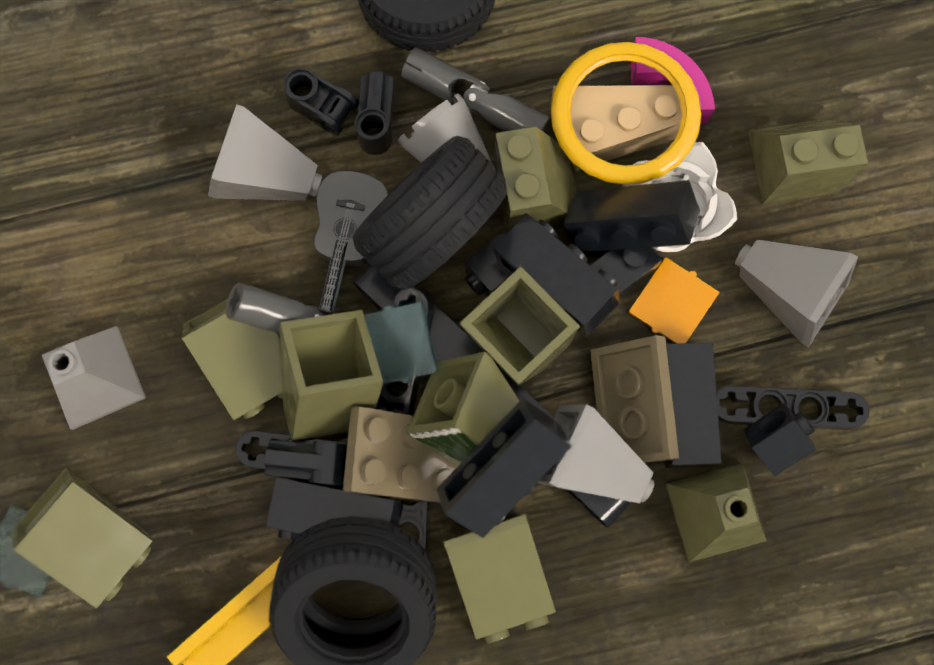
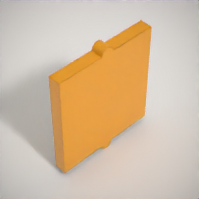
(673, 302)

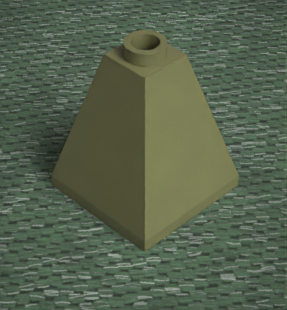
(715, 512)

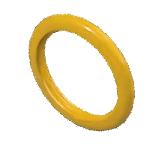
(618, 173)

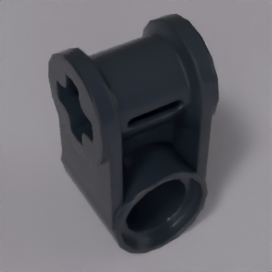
(326, 102)

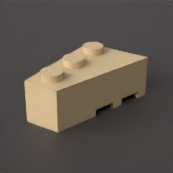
(624, 118)

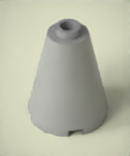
(440, 126)

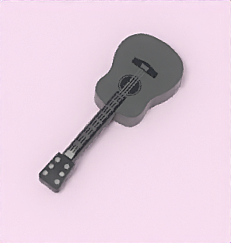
(343, 205)

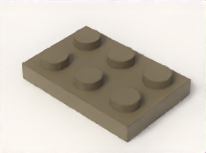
(637, 396)
(389, 461)

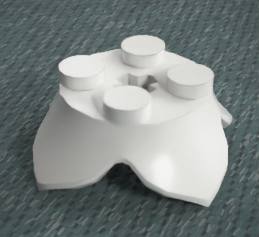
(715, 206)

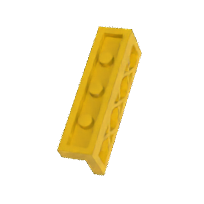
(231, 627)

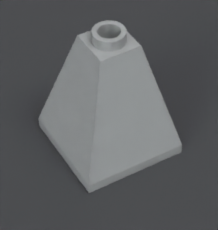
(261, 164)
(796, 282)
(93, 377)
(598, 459)

